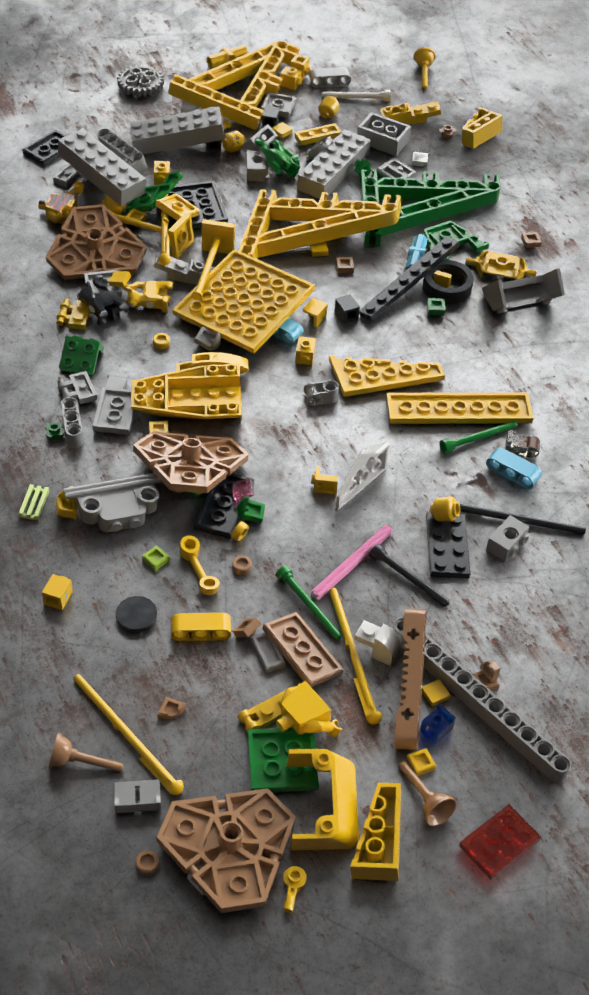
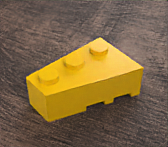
(481, 128)

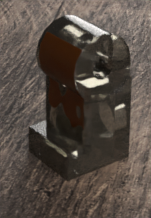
(522, 445)

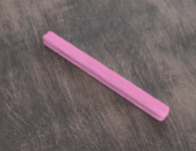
(350, 563)

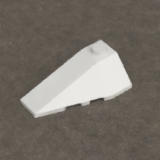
(365, 469)

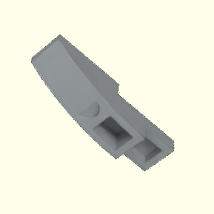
(181, 270)

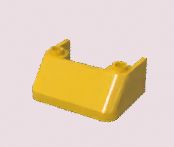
(342, 827)

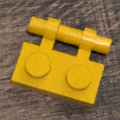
(79, 314)

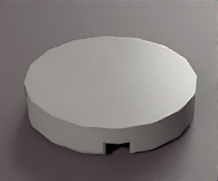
(318, 147)

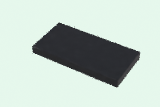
(219, 510)

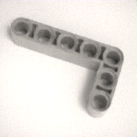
(123, 150)

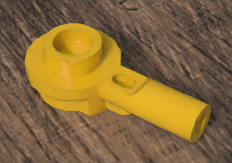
(294, 879)

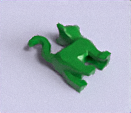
(278, 159)

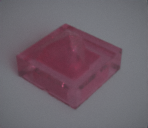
(242, 489)

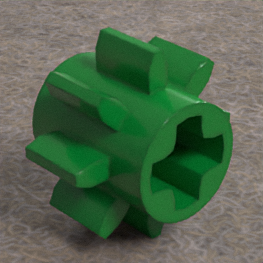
(364, 165)

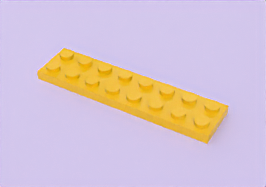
(458, 408)

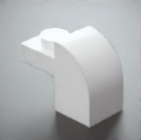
(382, 640)

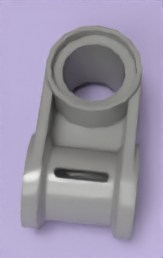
(323, 392)

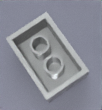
(385, 133)

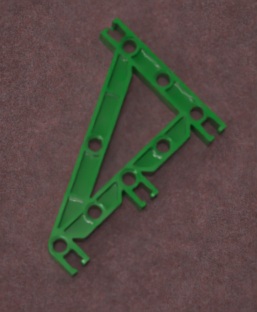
(435, 198)

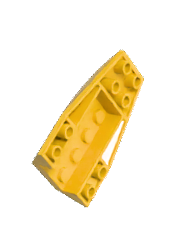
(190, 393)

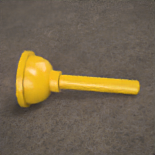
(424, 58)

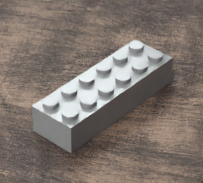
(177, 130)
(333, 164)
(101, 166)

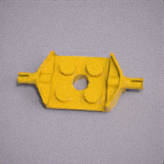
(511, 267)

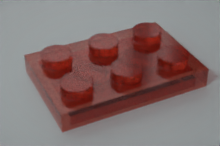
(500, 841)

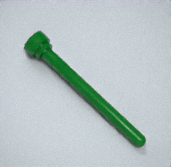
(448, 445)
(285, 575)

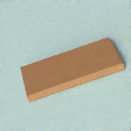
(302, 649)

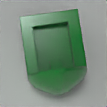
(250, 510)

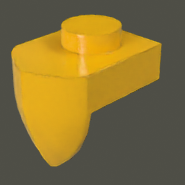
(66, 507)

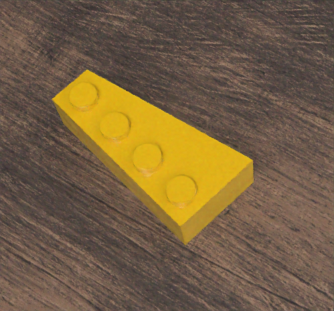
(380, 841)

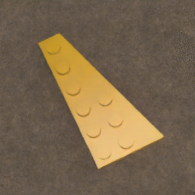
(381, 374)

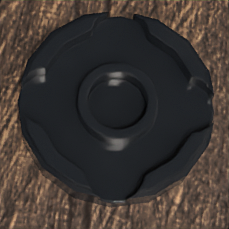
(136, 614)

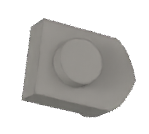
(208, 339)

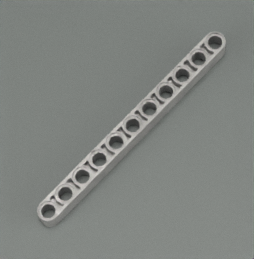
(487, 701)

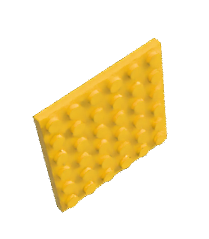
(245, 300)

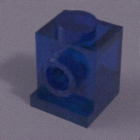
(437, 724)

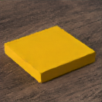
(176, 206)

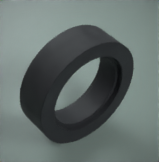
(451, 295)

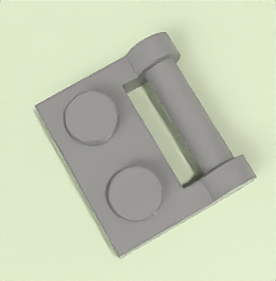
(395, 168)

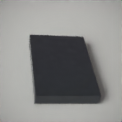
(45, 148)

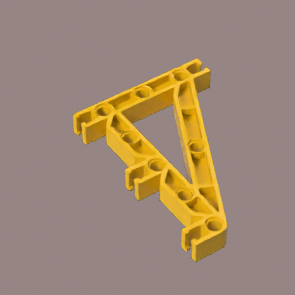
(264, 61)
(323, 219)

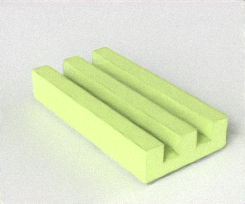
(36, 491)

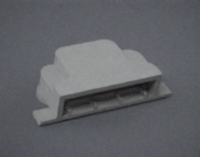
(117, 502)

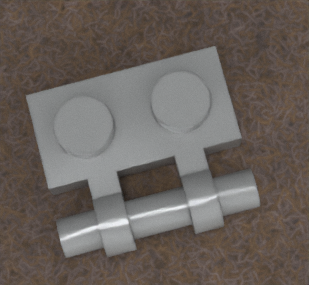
(82, 386)

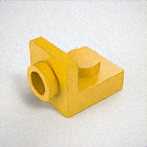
(324, 483)

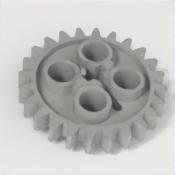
(140, 80)

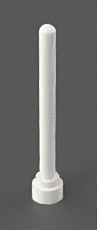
(384, 95)

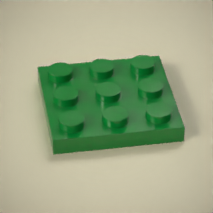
(269, 761)

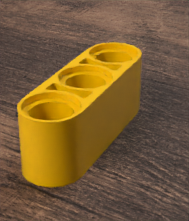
(200, 626)

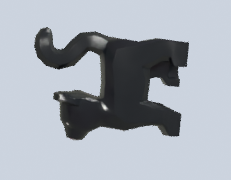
(103, 302)

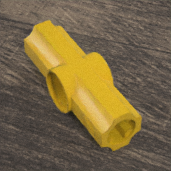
(225, 55)

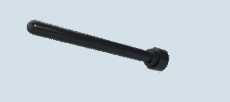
(379, 554)

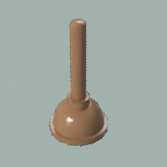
(64, 752)
(437, 806)

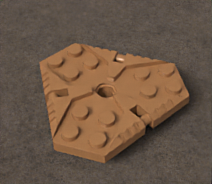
(93, 240)
(190, 462)
(233, 869)

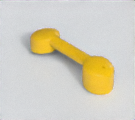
(189, 551)

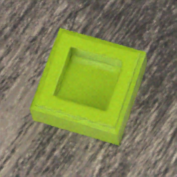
(156, 558)

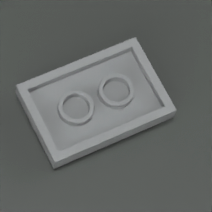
(114, 411)

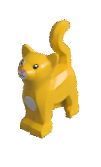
(153, 294)

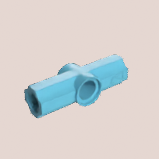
(417, 250)

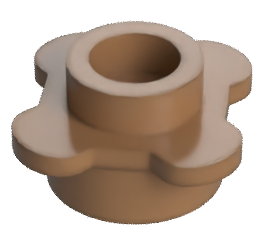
(447, 131)

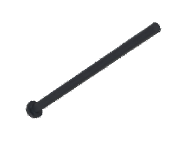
(524, 519)

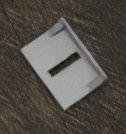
(125, 796)

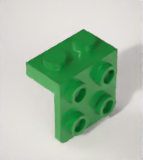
(80, 354)

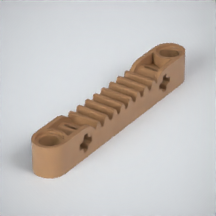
(408, 730)

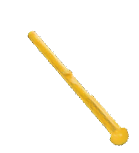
(164, 259)
(372, 715)
(173, 787)

